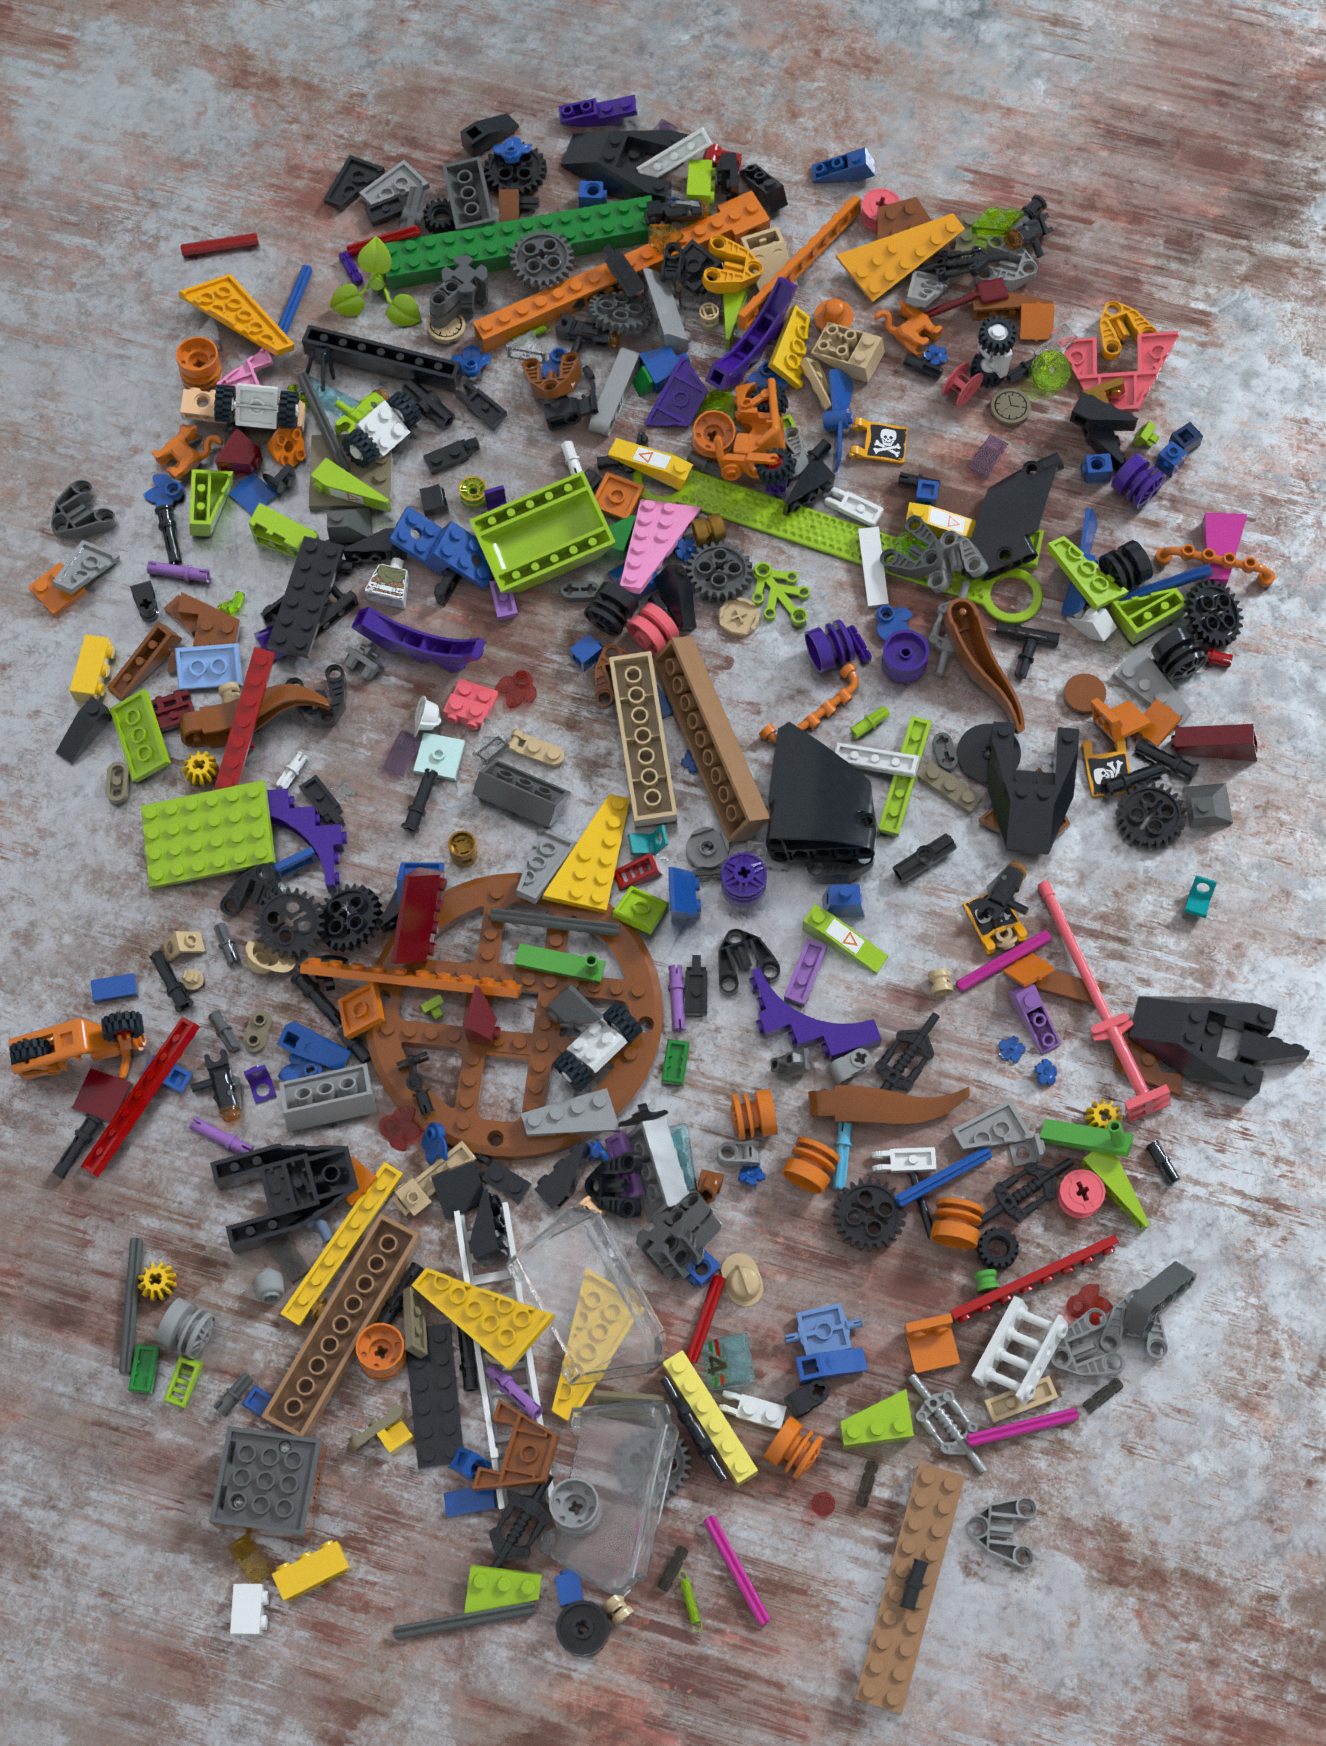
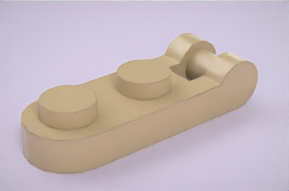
(536, 749)

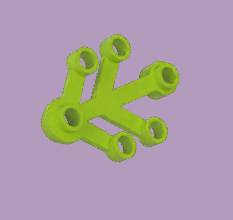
(779, 591)

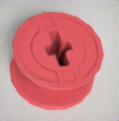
(873, 200)
(956, 380)
(1085, 1182)

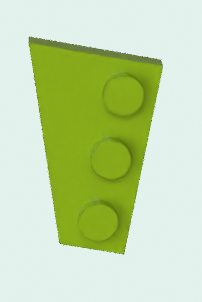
(500, 1587)

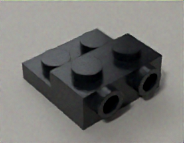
(728, 175)
(696, 262)

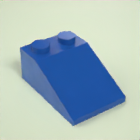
(683, 894)

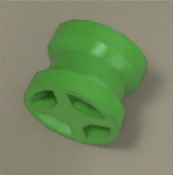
(986, 1280)

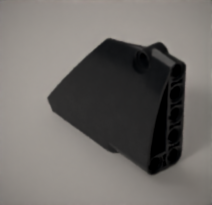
(817, 803)

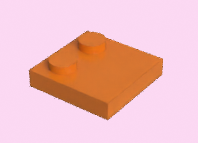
(618, 496)
(52, 598)
(361, 1010)

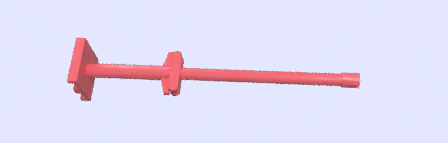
(1111, 1027)

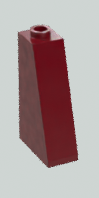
(1217, 741)

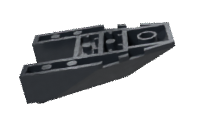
(614, 158)
(1030, 802)
(1189, 1034)
(297, 1184)

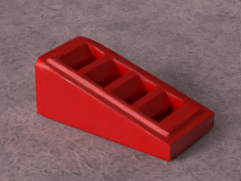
(640, 878)

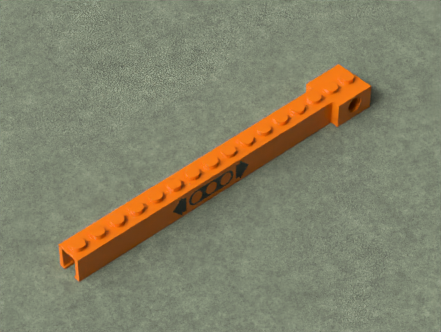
(733, 220)

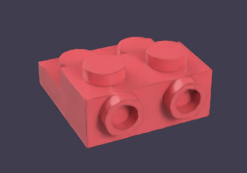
(470, 704)

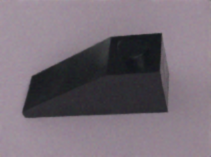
(678, 595)
(84, 729)

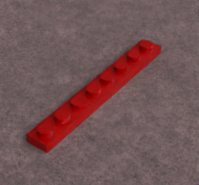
(245, 718)
(140, 1096)
(1044, 1276)

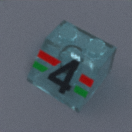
(728, 1362)

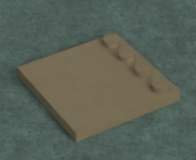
(376, 475)

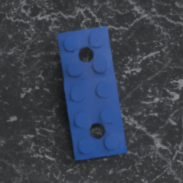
(441, 547)

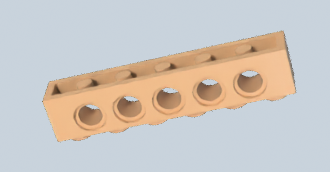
(194, 396)

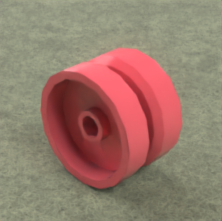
(652, 628)

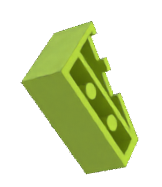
(701, 182)
(207, 499)
(278, 531)
(1147, 614)
(879, 1424)

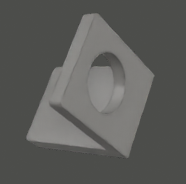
(1035, 1148)

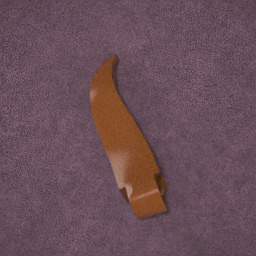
(975, 655)
(213, 723)
(881, 1106)

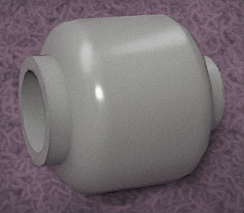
(269, 1286)

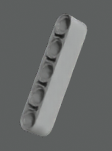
(615, 391)

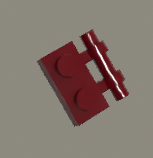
(169, 717)

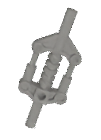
(941, 644)
(933, 1404)

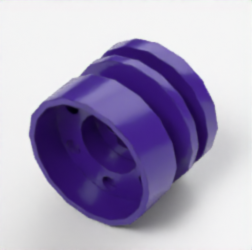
(1136, 479)
(829, 645)
(739, 890)

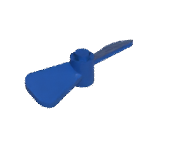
(840, 415)
(1074, 599)

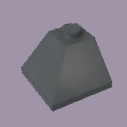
(348, 524)
(1207, 805)
(571, 1008)

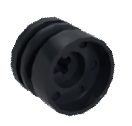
(1127, 565)
(611, 608)
(1179, 654)

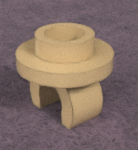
(1006, 941)
(192, 979)

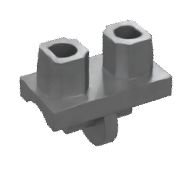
(370, 667)
(791, 1064)

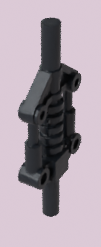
(977, 263)
(919, 1040)
(1008, 1202)
(703, 1443)
(532, 1506)

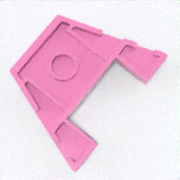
(245, 373)

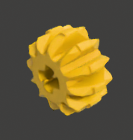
(203, 761)
(1099, 1109)
(153, 1289)

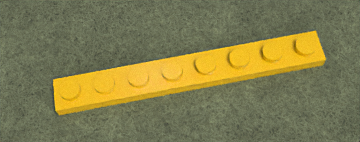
(341, 1245)

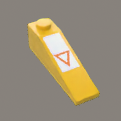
(654, 463)
(941, 521)

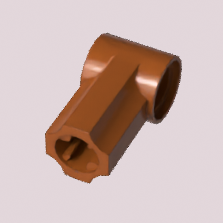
(709, 1185)

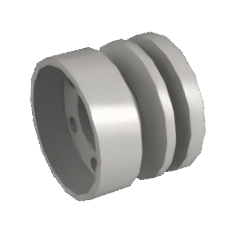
(185, 1328)
(572, 1494)

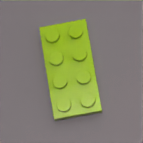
(140, 735)

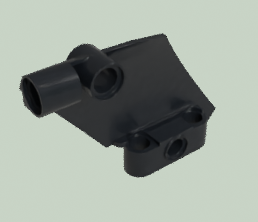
(1012, 515)

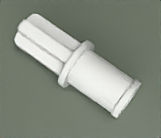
(571, 457)
(291, 771)

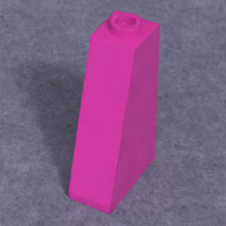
(1222, 534)

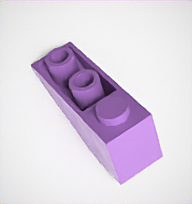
(1034, 1017)

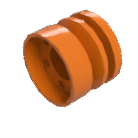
(199, 363)
(708, 426)
(754, 1114)
(810, 1165)
(956, 1223)
(377, 1339)
(794, 1448)

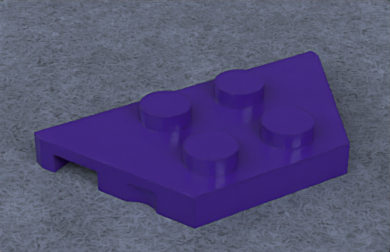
(679, 398)

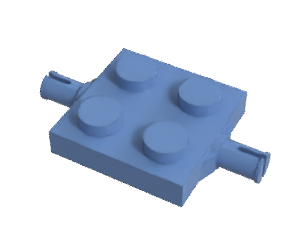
(823, 1329)

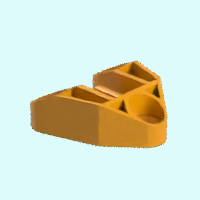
(736, 267)
(1122, 325)

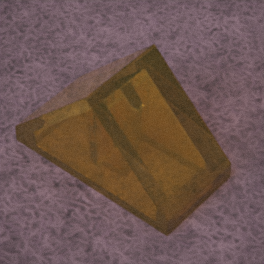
(662, 234)
(250, 1559)

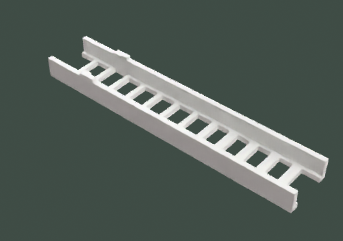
(487, 1394)

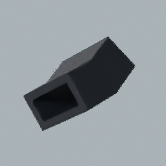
(434, 500)

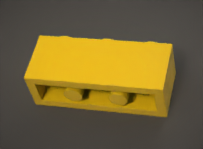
(92, 668)
(311, 1571)

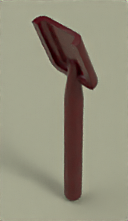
(987, 291)

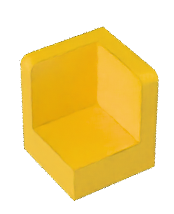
(396, 1438)

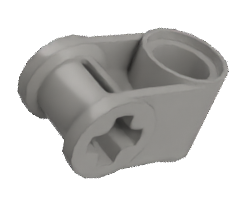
(846, 1068)
(740, 1154)

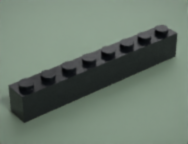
(385, 358)

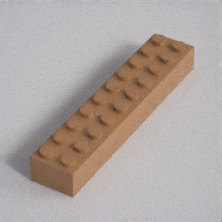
(711, 739)
(333, 1339)
(898, 1630)

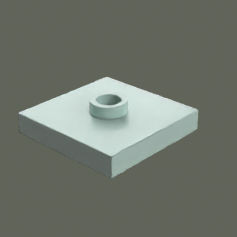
(439, 754)

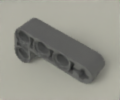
(1156, 1297)

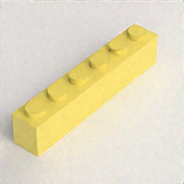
(710, 1418)

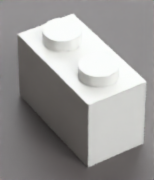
(248, 1610)

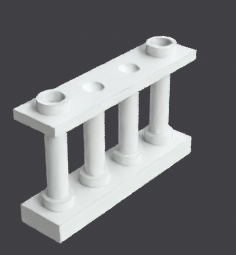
(1006, 1333)

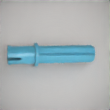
(842, 1149)

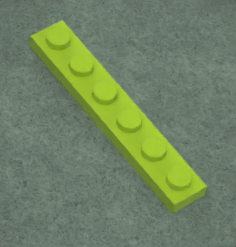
(902, 786)

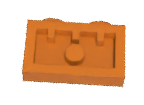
(1120, 720)
(931, 1343)

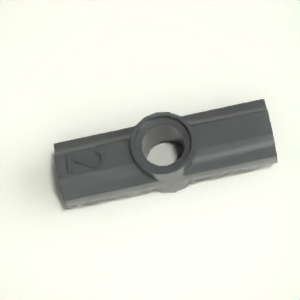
(412, 210)

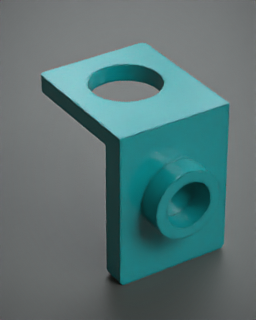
(647, 843)
(1197, 900)

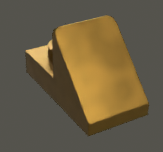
(1107, 390)

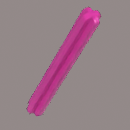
(1003, 961)
(1022, 1427)
(737, 1570)

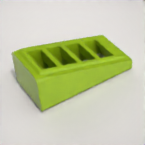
(198, 1365)

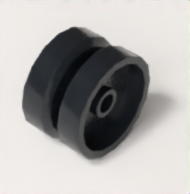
(572, 1618)

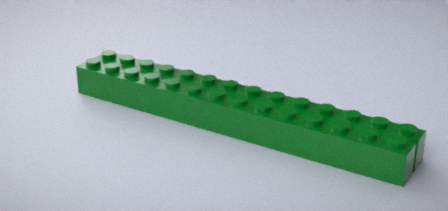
(586, 228)

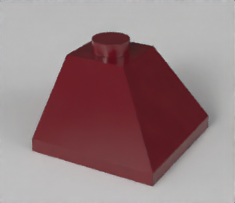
(239, 456)
(481, 1023)

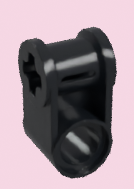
(673, 266)
(145, 601)
(803, 1401)

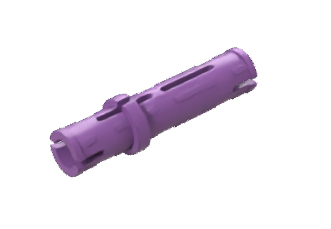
(184, 572)
(676, 990)
(230, 1142)
(507, 1385)

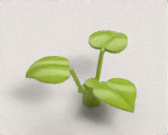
(375, 259)

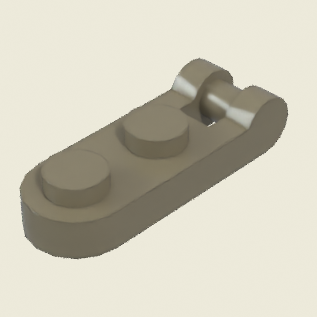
(361, 1440)

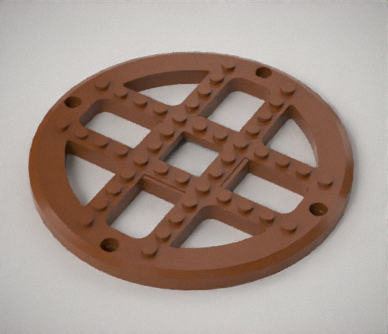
(630, 1066)

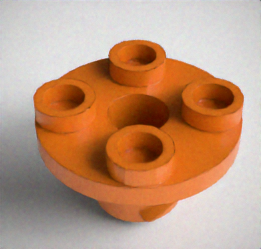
(833, 311)
(287, 446)

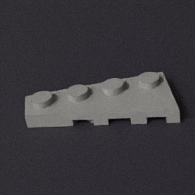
(1148, 683)
(543, 863)
(573, 1116)

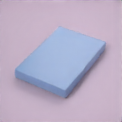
(208, 666)

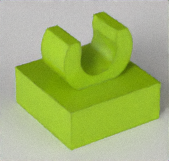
(1146, 436)
(432, 1005)

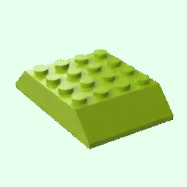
(543, 534)

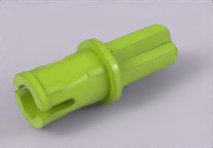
(870, 721)

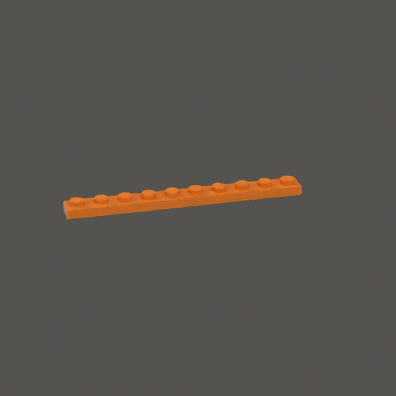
(803, 258)
(401, 976)

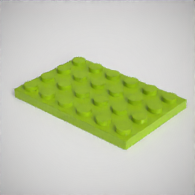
(207, 834)

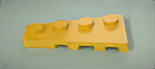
(791, 347)

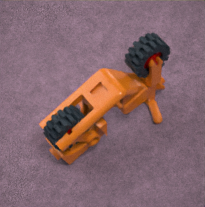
(764, 438)
(48, 1049)

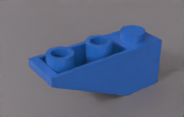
(845, 168)
(313, 1046)
(830, 1365)

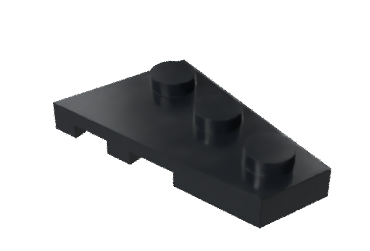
(352, 179)

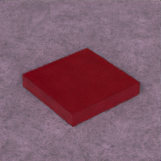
(101, 1095)

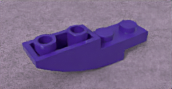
(596, 114)

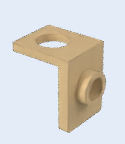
(183, 943)
(412, 1195)

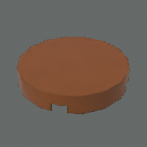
(1081, 690)

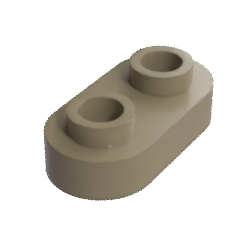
(117, 784)
(257, 1030)

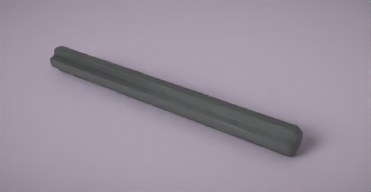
(323, 421)
(554, 922)
(131, 1306)
(464, 1620)

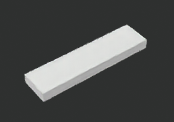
(676, 154)
(872, 567)
(879, 760)

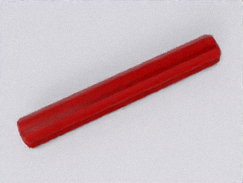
(401, 234)
(219, 244)
(705, 1318)

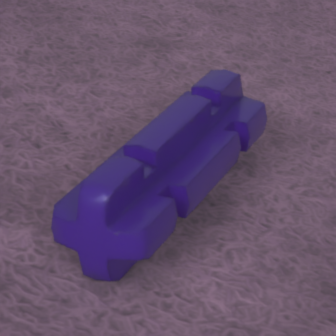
(351, 268)
(859, 645)

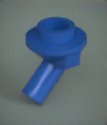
(597, 1151)

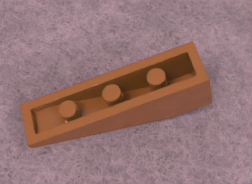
(1009, 308)
(145, 659)

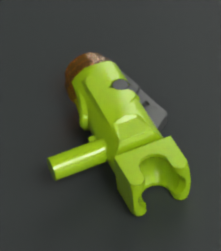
(355, 414)

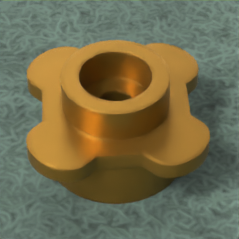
(317, 1308)

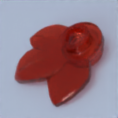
(516, 691)
(403, 1127)
(1089, 1299)

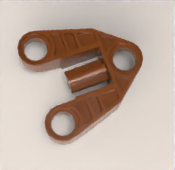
(553, 385)
(602, 680)

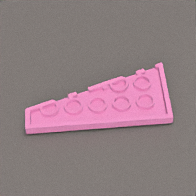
(653, 539)

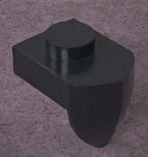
(282, 480)

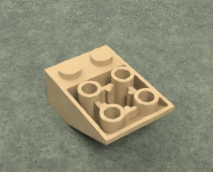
(770, 251)
(849, 350)

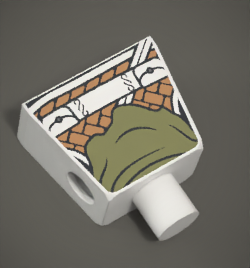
(389, 584)

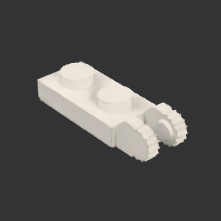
(854, 507)
(906, 1160)
(755, 1410)

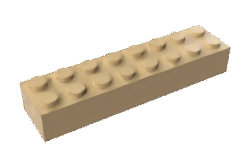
(643, 739)

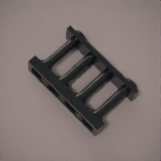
(332, 614)

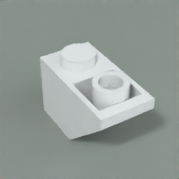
(1093, 624)

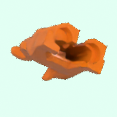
(910, 331)
(185, 456)

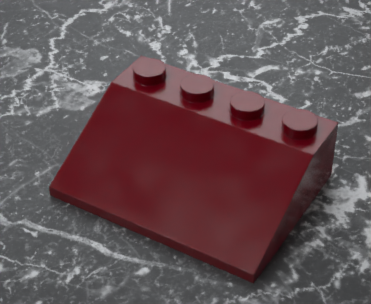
(418, 916)

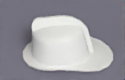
(426, 715)

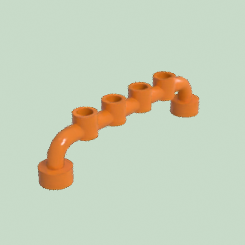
(1265, 577)
(827, 708)

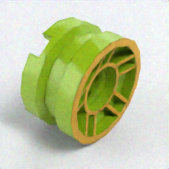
(466, 488)

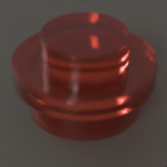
(823, 1504)

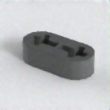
(579, 591)
(949, 751)

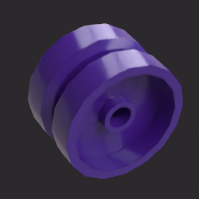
(905, 656)

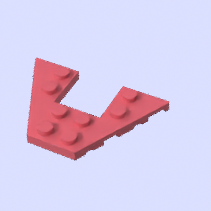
(1152, 355)

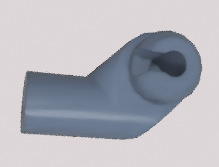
(322, 1228)

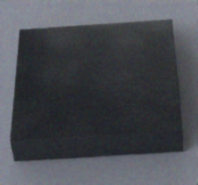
(458, 1188)

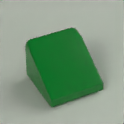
(643, 382)

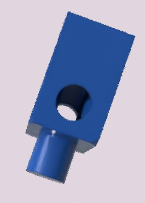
(660, 365)
(844, 900)

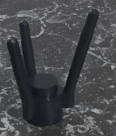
(322, 356)

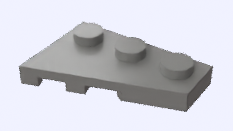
(392, 183)
(925, 289)
(83, 566)
(993, 1128)

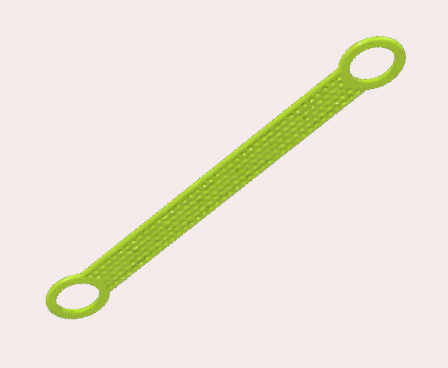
(821, 533)

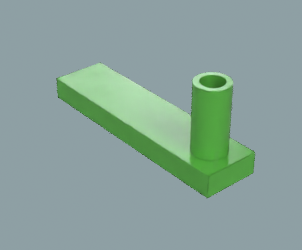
(560, 963)
(1089, 1138)

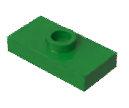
(675, 1062)
(144, 1369)

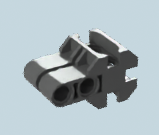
(458, 292)
(679, 1236)

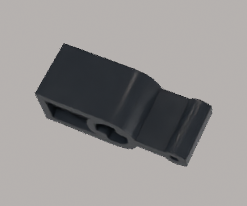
(569, 411)

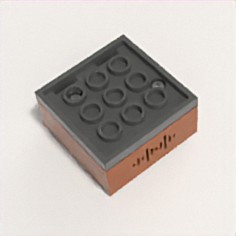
(268, 1483)

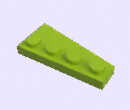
(1089, 580)

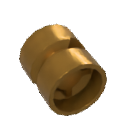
(708, 529)
(463, 848)

